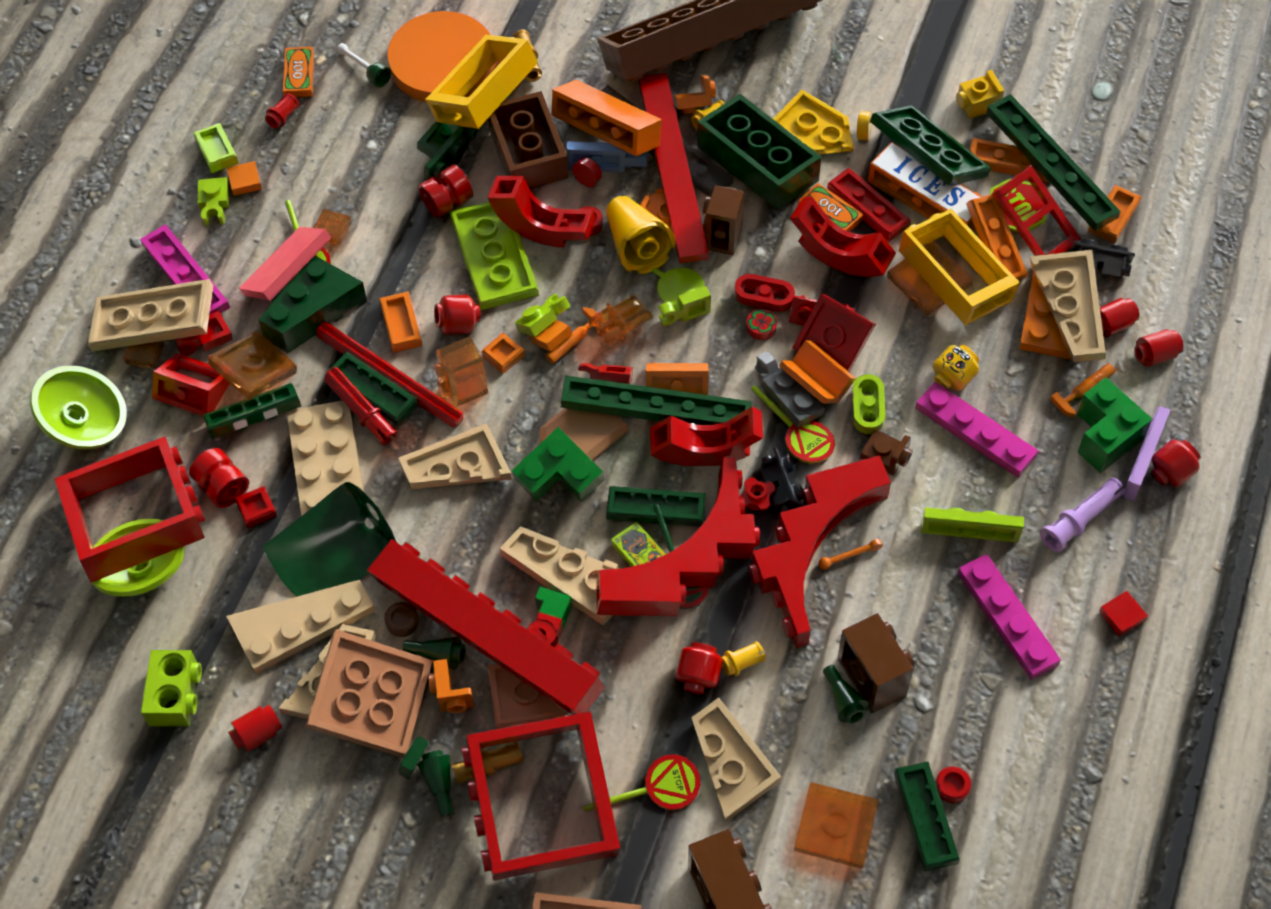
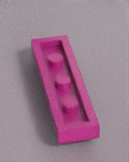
(179, 264)
(976, 429)
(1009, 616)

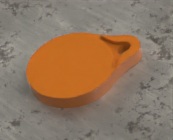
(430, 48)

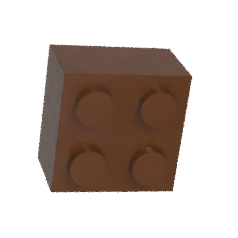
(875, 662)

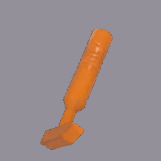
(578, 334)
(1078, 391)

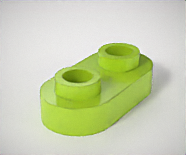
(868, 406)

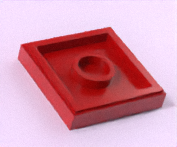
(836, 331)

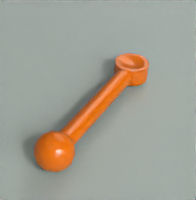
(825, 563)

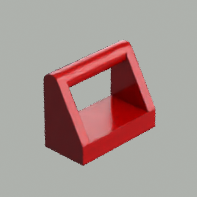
(186, 391)

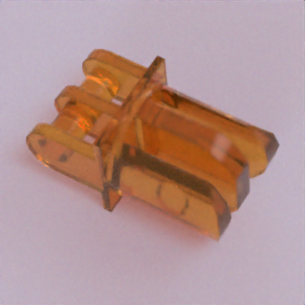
(621, 318)

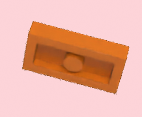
(818, 373)
(678, 377)

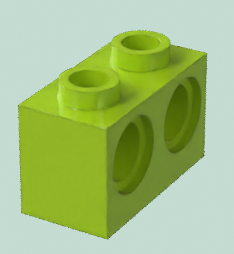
(162, 688)

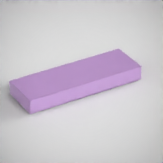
(1146, 453)

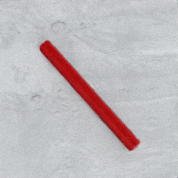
(426, 398)

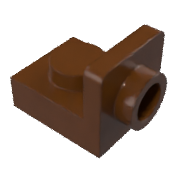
(892, 451)

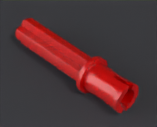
(360, 406)

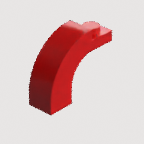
(534, 219)
(845, 251)
(705, 445)

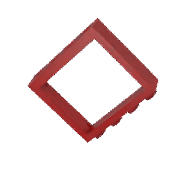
(144, 543)
(484, 823)

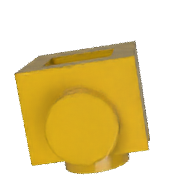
(978, 94)

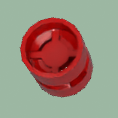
(449, 189)
(218, 477)

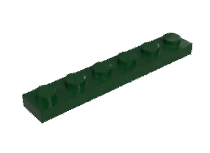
(1053, 162)
(648, 402)

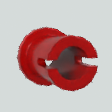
(277, 115)

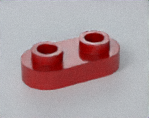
(765, 292)

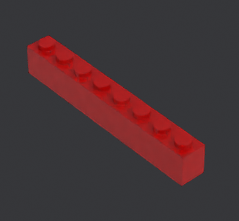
(486, 628)

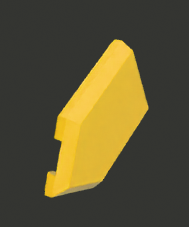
(816, 124)

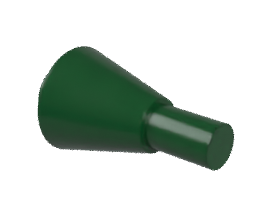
(439, 649)
(848, 702)
(437, 773)

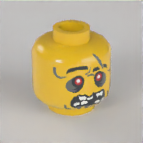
(956, 367)

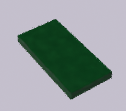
(930, 145)

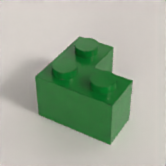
(1114, 422)
(558, 460)

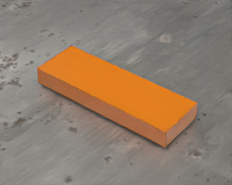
(1002, 157)
(996, 234)

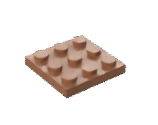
(369, 694)

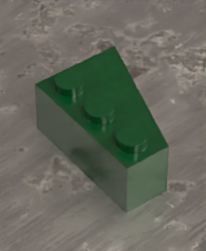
(312, 297)

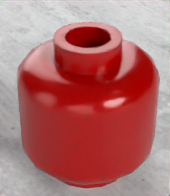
(456, 314)
(1175, 463)
(698, 667)

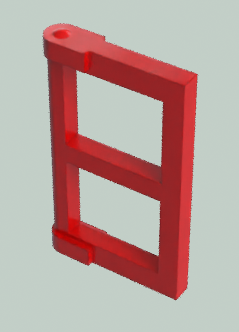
(1050, 206)

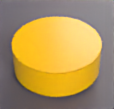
(864, 126)

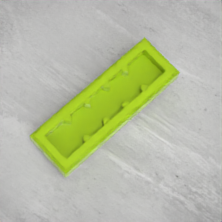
(976, 525)

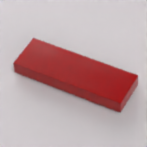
(875, 208)

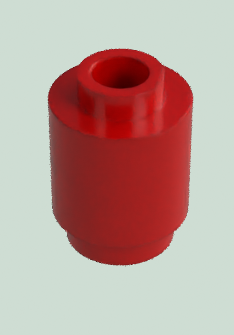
(1118, 316)
(1158, 347)
(254, 728)

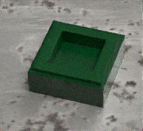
(413, 757)

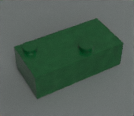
(758, 151)

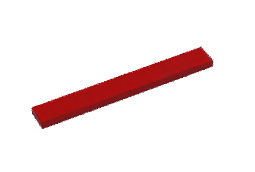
(674, 171)

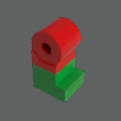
(553, 614)

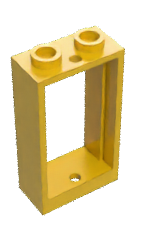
(448, 98)
(967, 308)

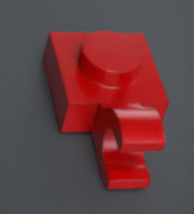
(217, 334)
(610, 373)

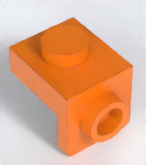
(692, 101)
(449, 700)

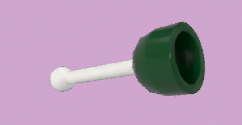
(377, 74)

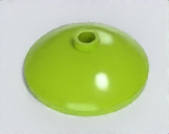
(80, 395)
(143, 576)

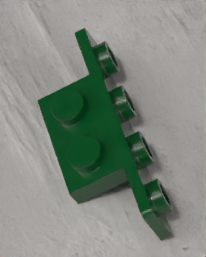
(442, 144)

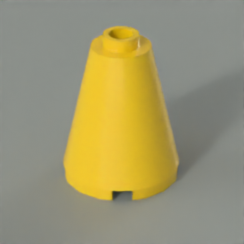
(638, 235)

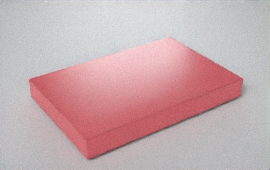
(285, 263)

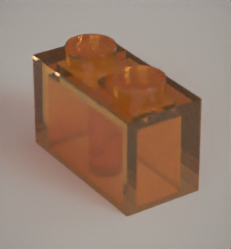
(461, 372)

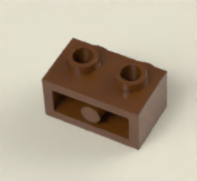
(723, 219)

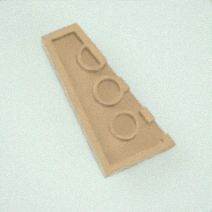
(1072, 295)
(558, 568)
(291, 625)

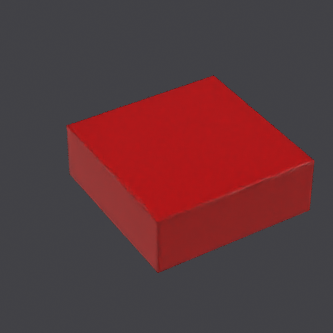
(255, 507)
(1123, 613)

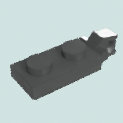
(786, 392)

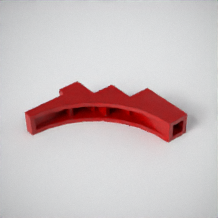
(828, 501)
(661, 585)

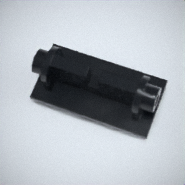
(1113, 258)
(780, 470)

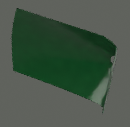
(329, 542)

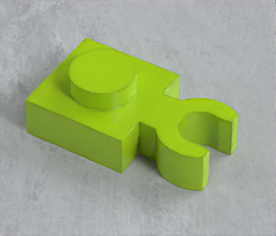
(212, 197)
(689, 306)
(538, 317)

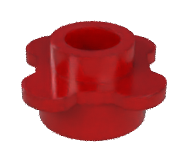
(759, 502)

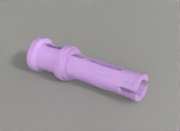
(1073, 522)

